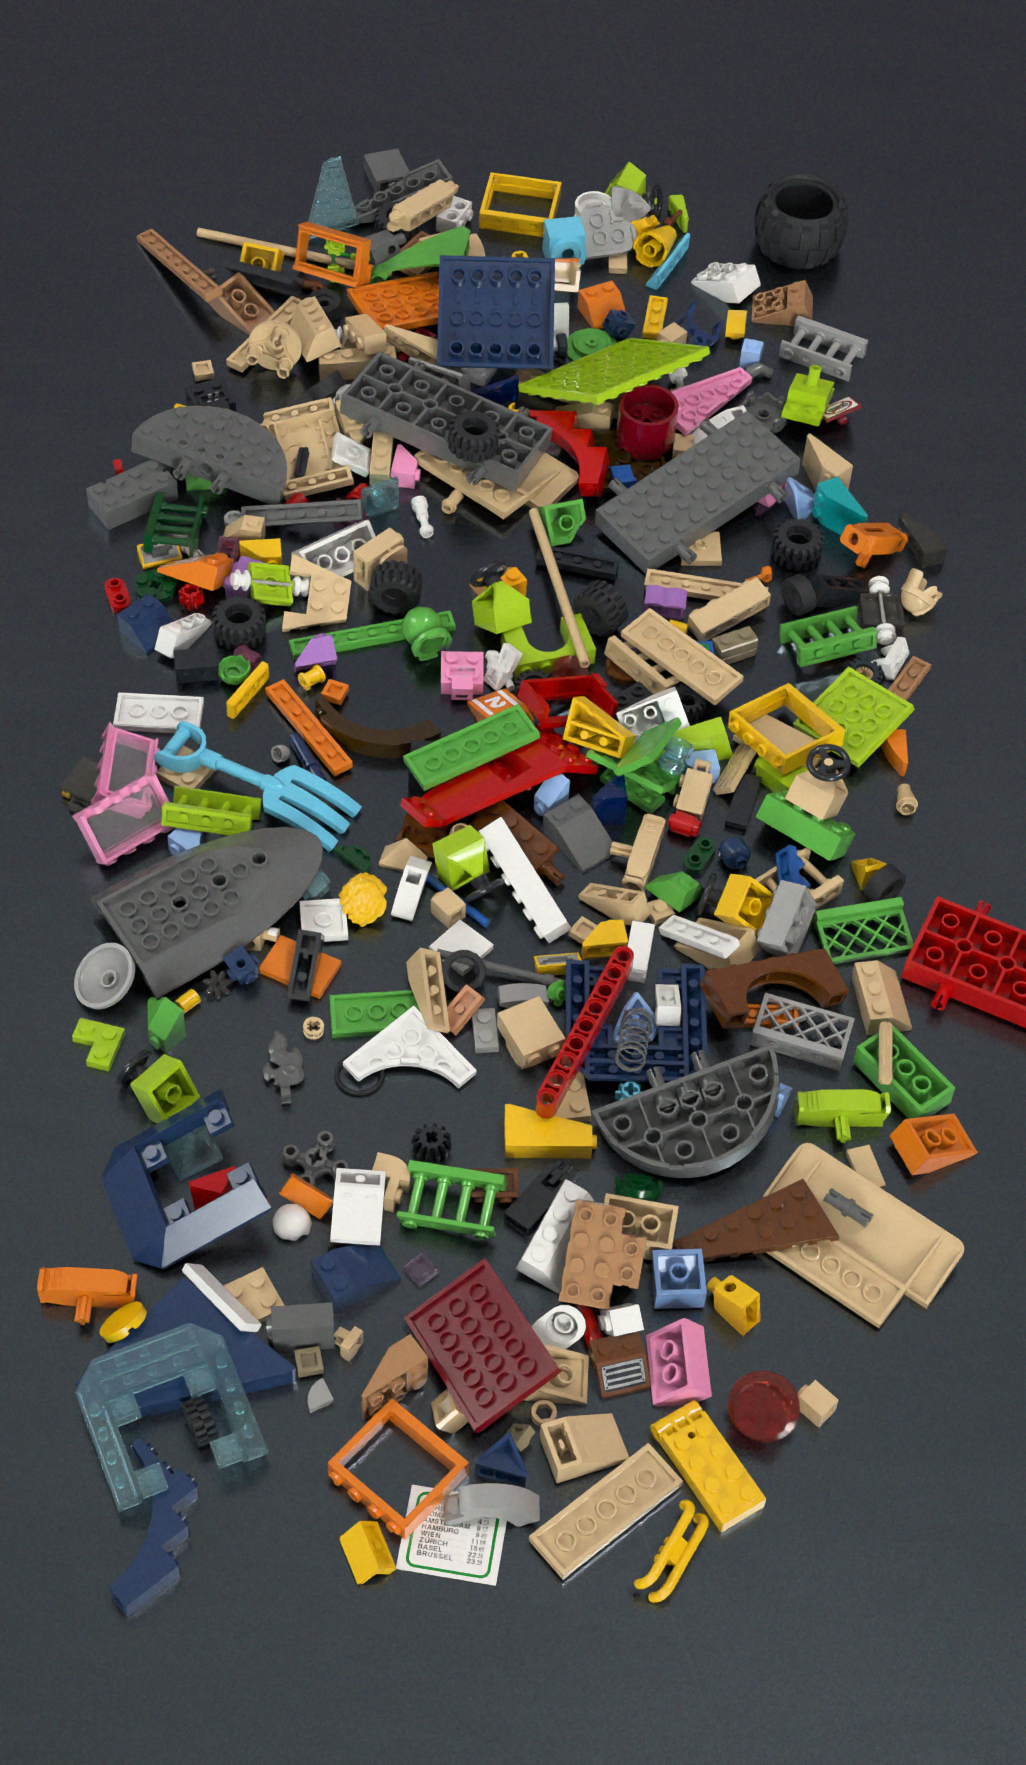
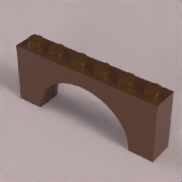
(808, 971)

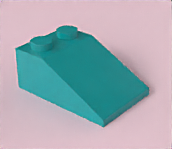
(836, 506)

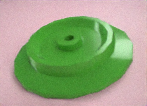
(587, 342)

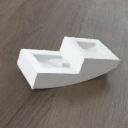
(502, 669)

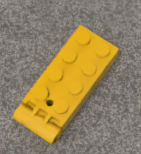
(708, 1465)

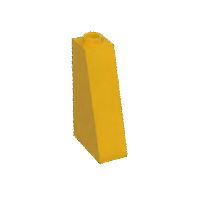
(537, 1137)

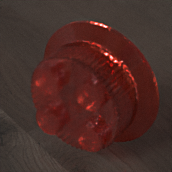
(764, 1406)

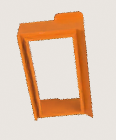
(362, 269)

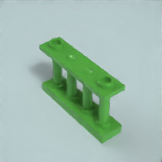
(832, 647)
(444, 1176)

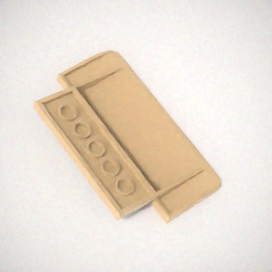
(542, 486)
(873, 1264)

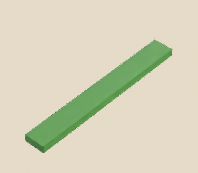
(366, 635)

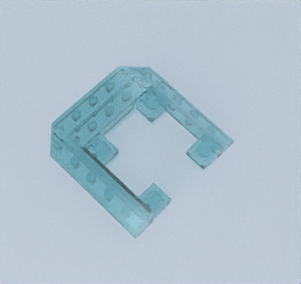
(109, 1402)

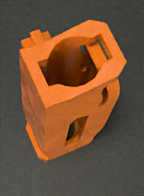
(872, 539)
(86, 1289)

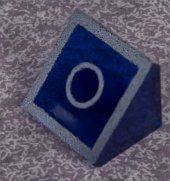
(500, 391)
(611, 802)

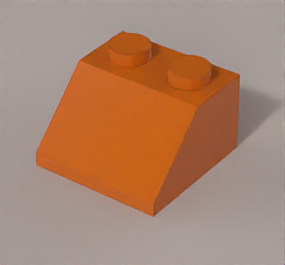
(597, 301)

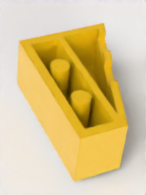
(596, 729)

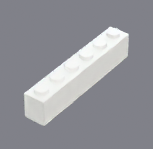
(525, 881)

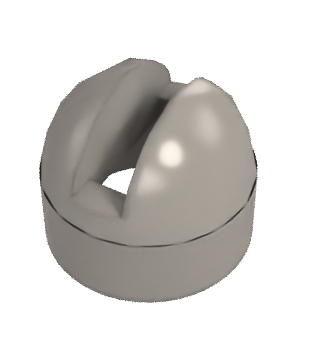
(280, 753)

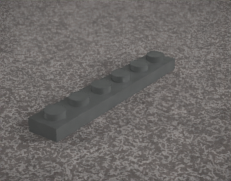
(307, 512)

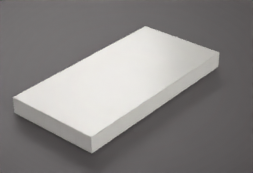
(156, 712)

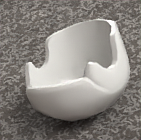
(291, 1222)

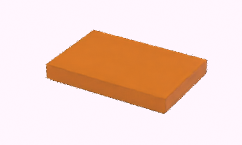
(280, 960)

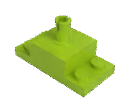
(808, 397)

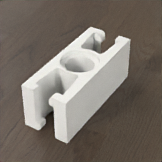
(640, 942)

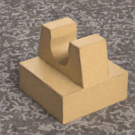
(348, 1341)

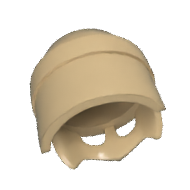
(914, 597)

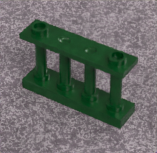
(158, 517)

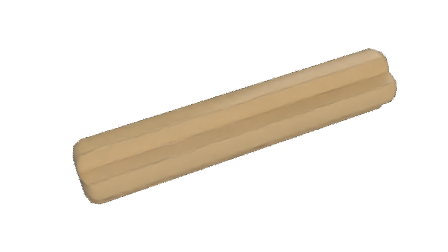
(885, 1053)

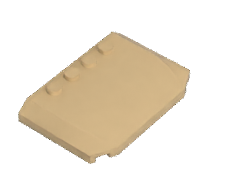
(313, 427)

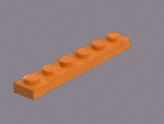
(309, 727)

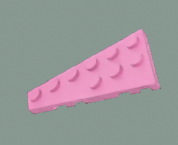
(707, 396)

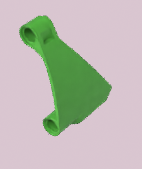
(426, 253)

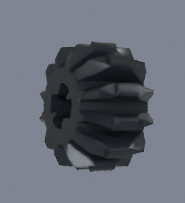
(431, 1143)

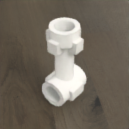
(677, 377)

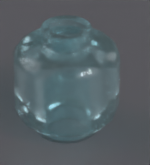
(318, 887)

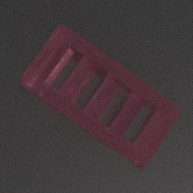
(231, 543)

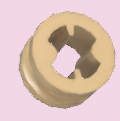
(313, 1021)

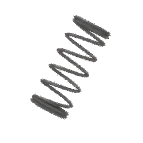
(620, 1047)

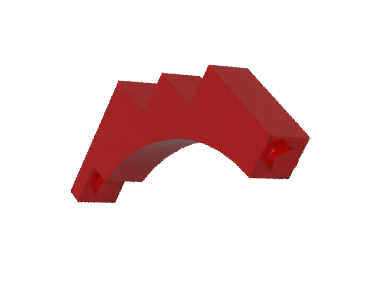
(580, 445)

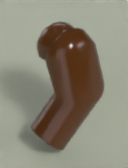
(313, 285)

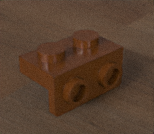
(504, 1197)

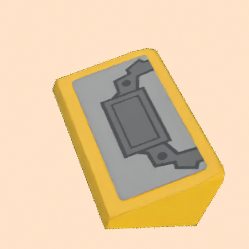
(161, 555)
(553, 964)

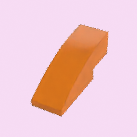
(896, 751)

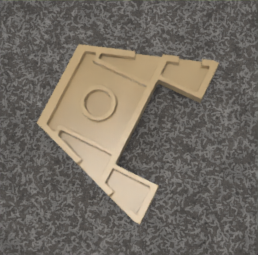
(326, 600)

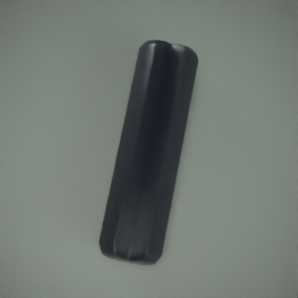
(301, 462)

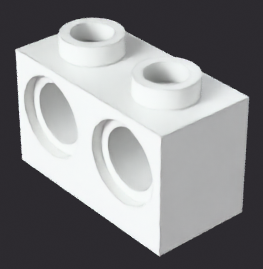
(455, 216)

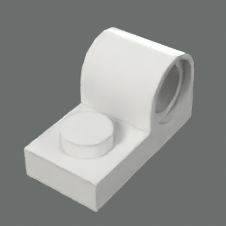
(667, 1005)

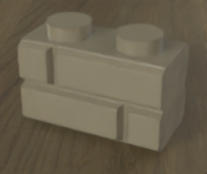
(735, 645)

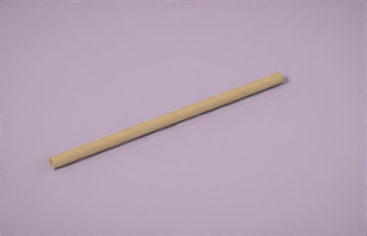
(289, 251)
(559, 588)

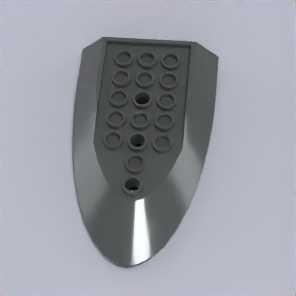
(184, 942)

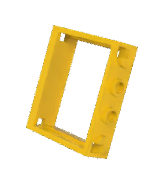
(516, 222)
(803, 708)

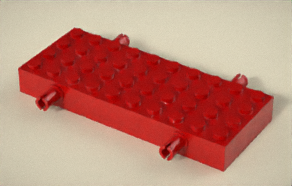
(971, 960)

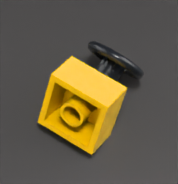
(740, 903)

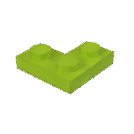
(104, 1041)

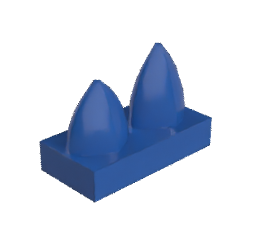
(789, 865)

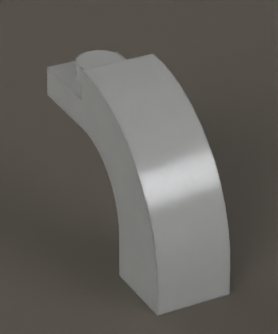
(492, 1500)

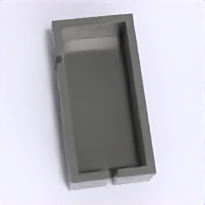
(131, 493)

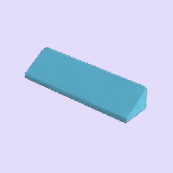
(667, 266)

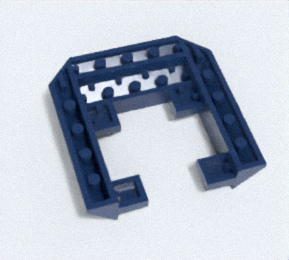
(674, 1042)
(172, 1233)

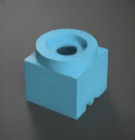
(564, 238)

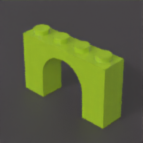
(540, 660)

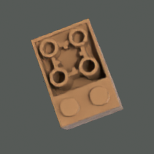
(783, 304)
(399, 1372)

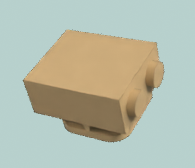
(381, 548)
(530, 1033)

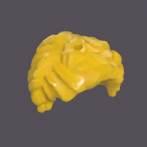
(363, 898)

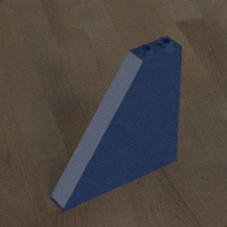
(254, 1360)

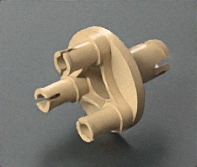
(274, 346)

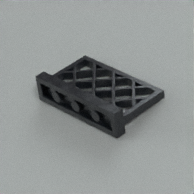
(266, 278)

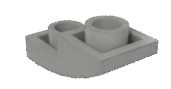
(515, 994)

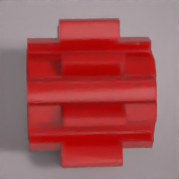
(191, 596)

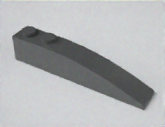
(408, 186)

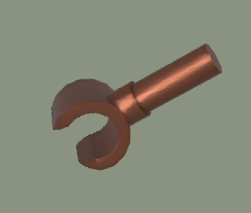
(670, 221)

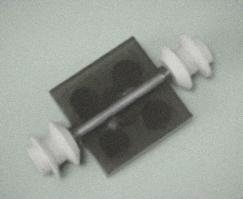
(882, 610)

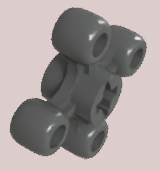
(315, 1159)

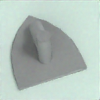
(628, 204)

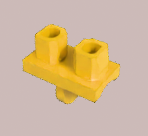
(645, 224)

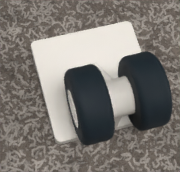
(561, 328)

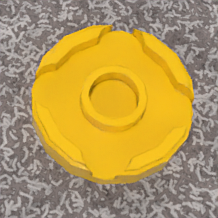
(123, 1319)

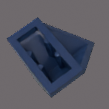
(502, 1463)

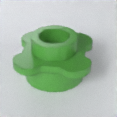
(557, 992)

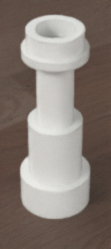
(419, 506)

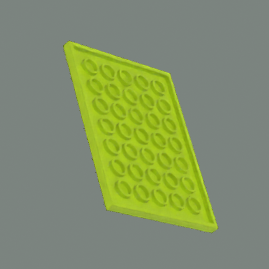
(614, 370)

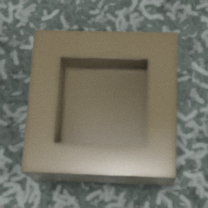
(309, 1361)
(521, 1434)

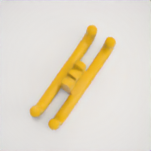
(675, 1552)

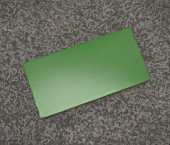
(647, 747)
(367, 1012)

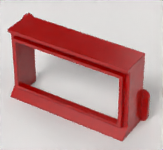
(536, 691)

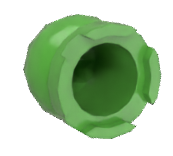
(425, 633)

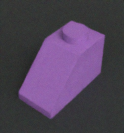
(318, 651)

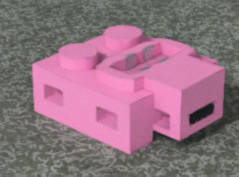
(461, 674)

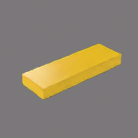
(654, 316)
(247, 690)

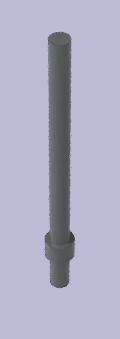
(546, 979)

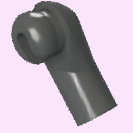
(759, 368)

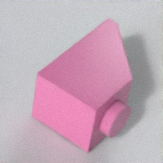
(405, 468)

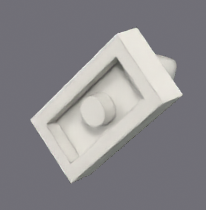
(895, 658)

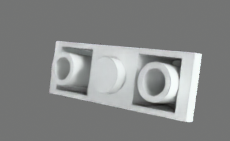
(411, 888)

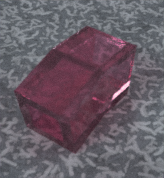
(248, 655)

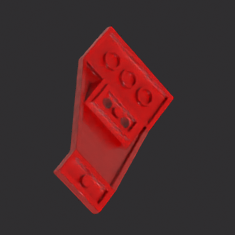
(498, 780)

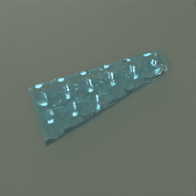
(333, 200)

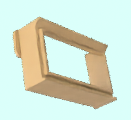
(567, 273)

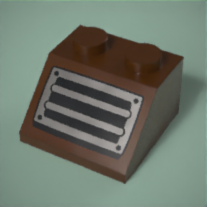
(619, 1365)

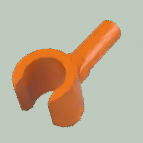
(765, 576)

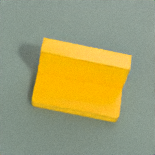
(367, 1551)

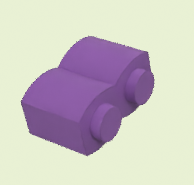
(666, 601)

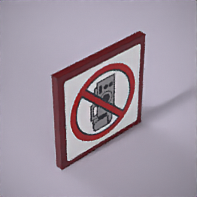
(840, 408)

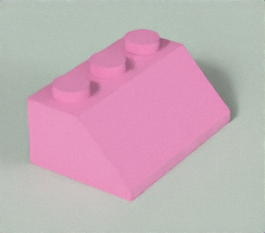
(678, 1364)

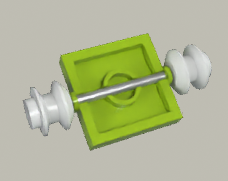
(270, 583)

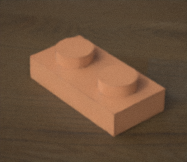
(463, 1008)

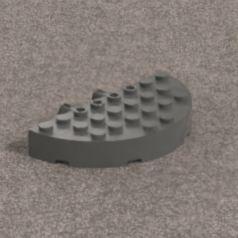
(218, 448)
(698, 1119)

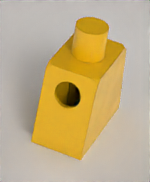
(736, 1303)

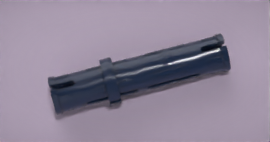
(305, 756)

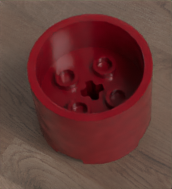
(647, 421)

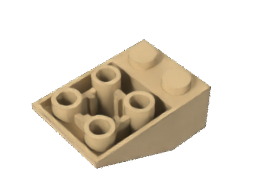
(582, 1445)

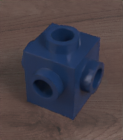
(618, 324)
(237, 960)

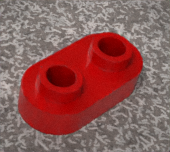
(117, 594)

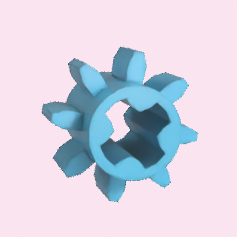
(627, 1090)

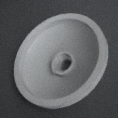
(104, 976)

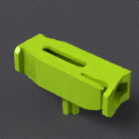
(841, 1109)

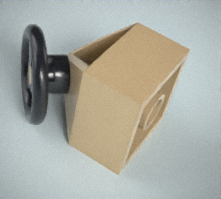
(821, 788)

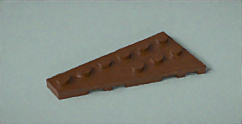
(766, 1225)

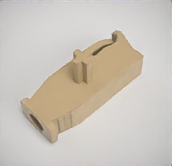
(642, 853)

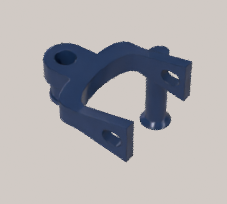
(698, 336)

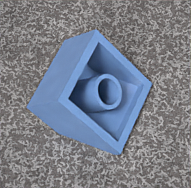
(678, 1278)

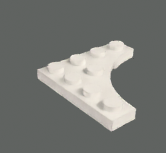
(410, 1044)

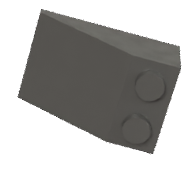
(578, 833)

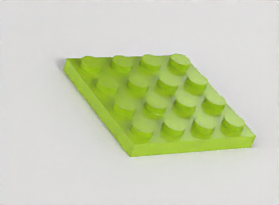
(864, 711)

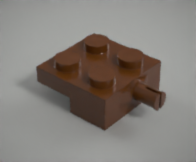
(422, 836)

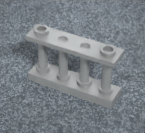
(826, 336)

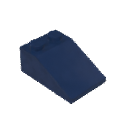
(353, 1274)

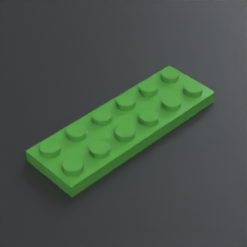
(471, 747)

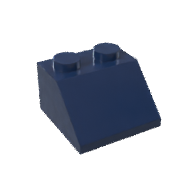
(143, 621)

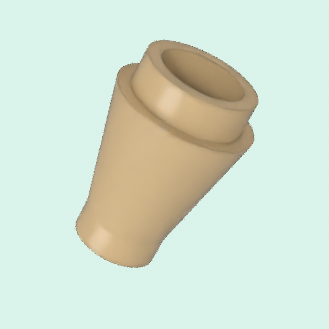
(906, 800)

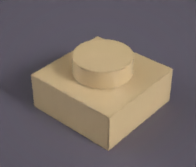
(203, 370)
(659, 911)
(581, 929)

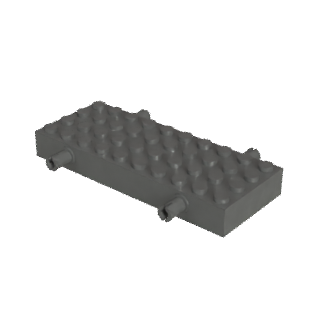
(419, 411)
(697, 492)

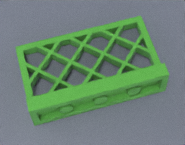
(648, 775)
(862, 913)

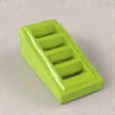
(674, 204)

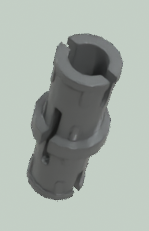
(848, 1207)

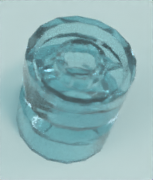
(674, 758)

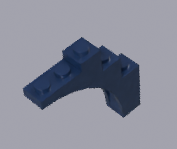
(155, 1563)

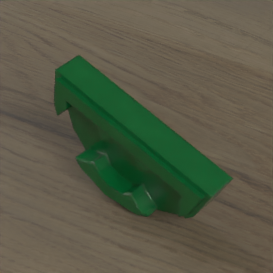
(355, 857)

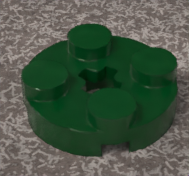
(152, 578)
(638, 1187)

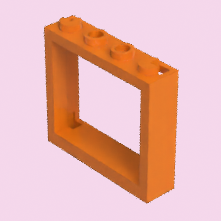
(427, 1440)

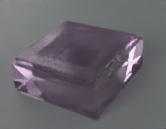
(421, 1269)

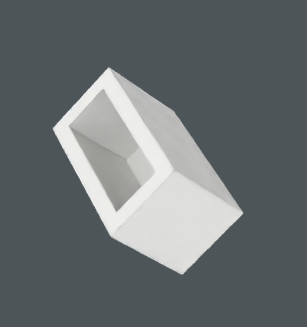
(620, 1319)

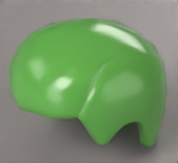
(234, 669)

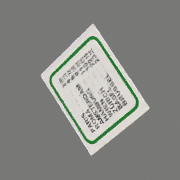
(456, 1551)

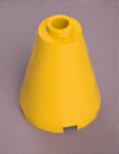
(654, 245)

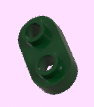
(701, 854)

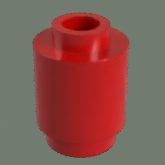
(684, 824)

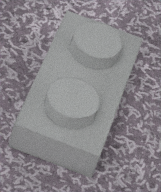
(485, 1031)

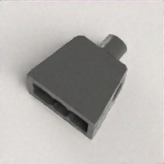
(384, 246)

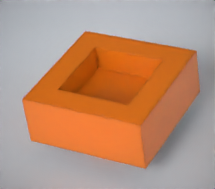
(335, 691)

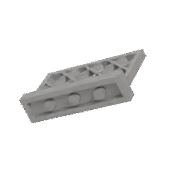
(798, 1045)

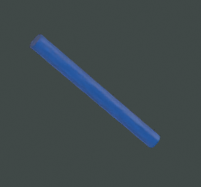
(470, 910)

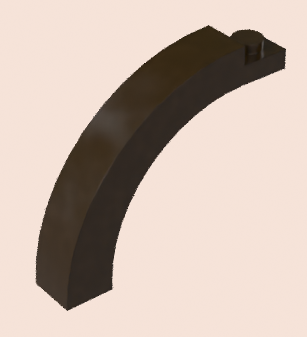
(372, 741)

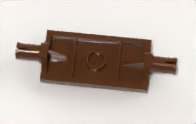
(534, 844)

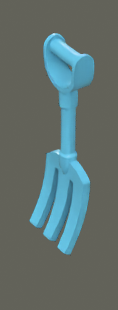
(275, 787)

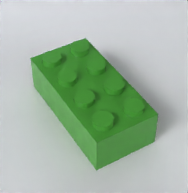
(821, 836)
(915, 1083)

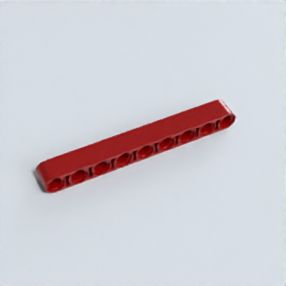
(618, 967)

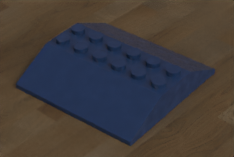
(496, 312)

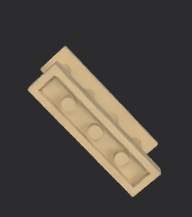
(636, 666)
(827, 891)

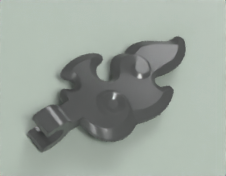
(290, 1066)

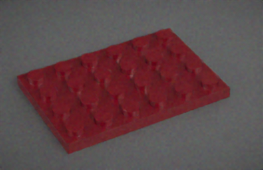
(482, 1345)

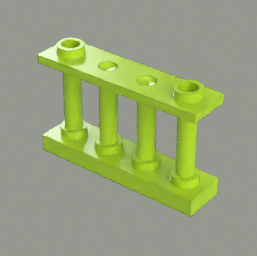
(210, 811)

